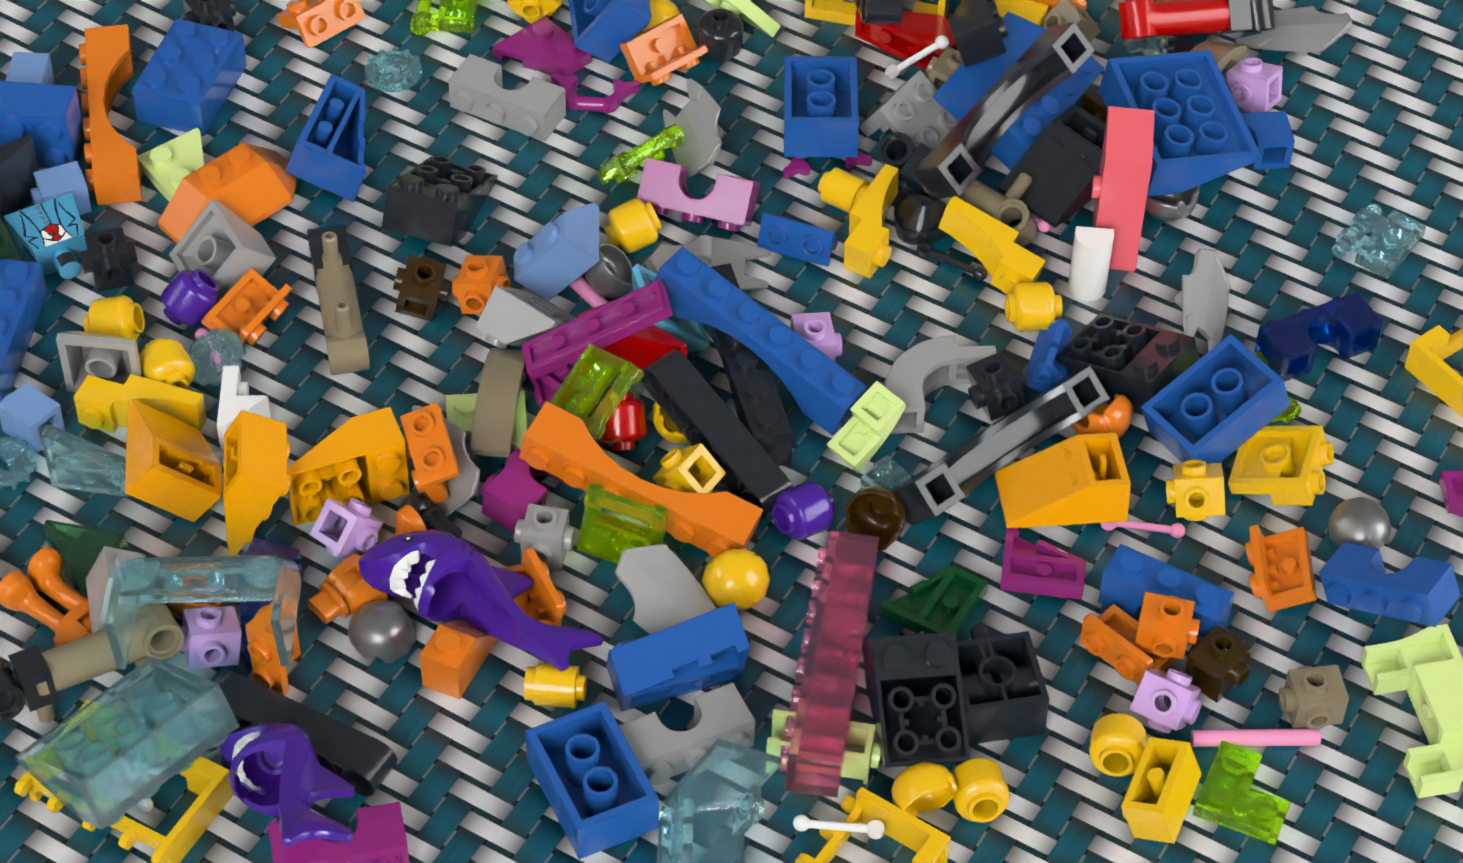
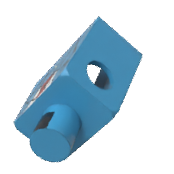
(49, 235)

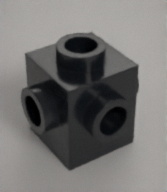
(210, 12)
(109, 259)
(996, 385)

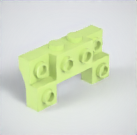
(1432, 674)

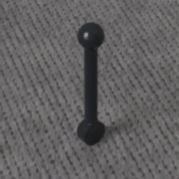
(925, 250)

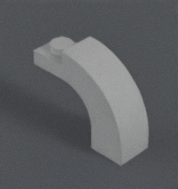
(925, 369)

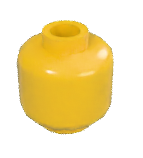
(633, 225)
(1032, 306)
(115, 316)
(167, 362)
(1117, 744)
(981, 790)

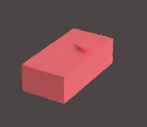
(1124, 181)

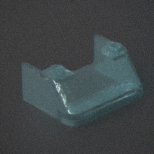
(203, 581)
(714, 805)

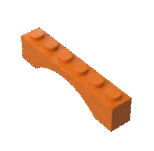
(114, 161)
(565, 449)

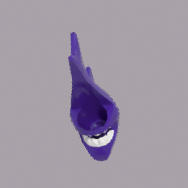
(456, 581)
(284, 768)

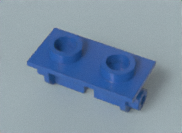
(796, 239)
(1042, 367)

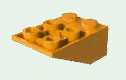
(356, 461)
(170, 463)
(253, 474)
(1067, 484)

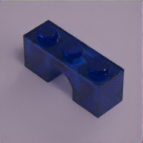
(1342, 323)

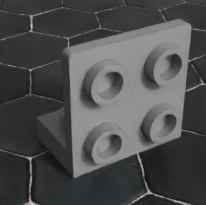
(912, 112)

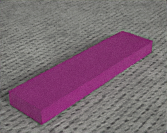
(598, 327)

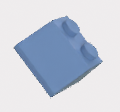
(559, 252)

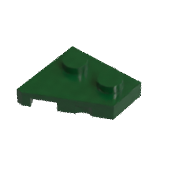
(937, 603)

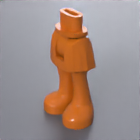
(45, 575)
(344, 586)

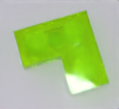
(1231, 801)

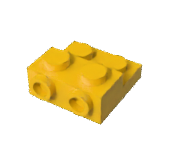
(1283, 464)

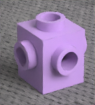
(1255, 84)
(818, 331)
(346, 528)
(211, 637)
(1153, 703)

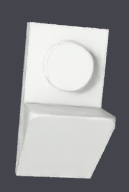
(234, 398)

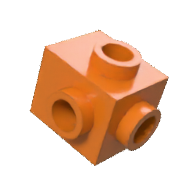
(477, 281)
(1166, 625)

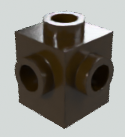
(421, 287)
(1218, 663)

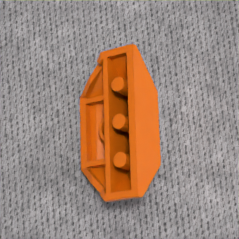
(244, 180)

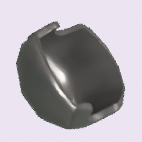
(1172, 206)
(612, 273)
(1360, 523)
(382, 631)

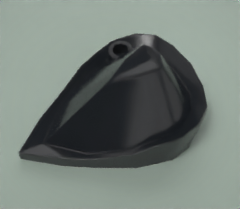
(917, 217)

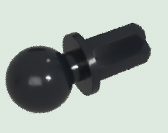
(432, 516)

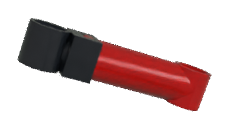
(1186, 17)

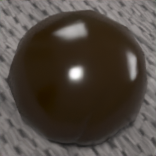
(876, 513)

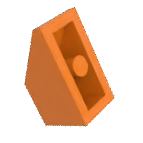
(454, 657)

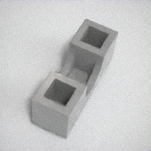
(530, 110)
(669, 752)

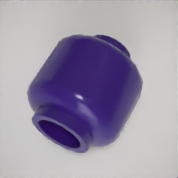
(189, 297)
(803, 510)

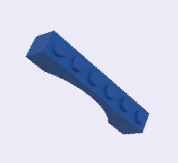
(814, 380)

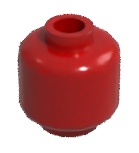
(625, 424)

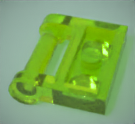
(452, 17)
(623, 165)
(589, 381)
(608, 535)

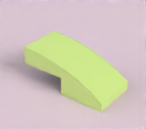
(869, 427)

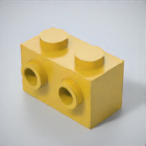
(1161, 790)

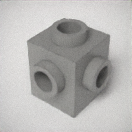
(546, 531)

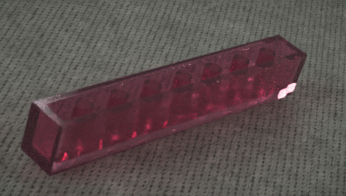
(831, 666)

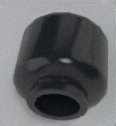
(721, 33)

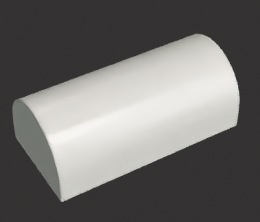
(1090, 262)

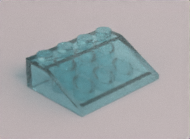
(129, 741)

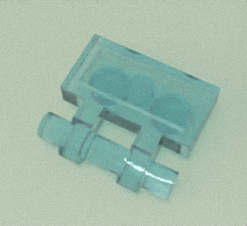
(1387, 246)

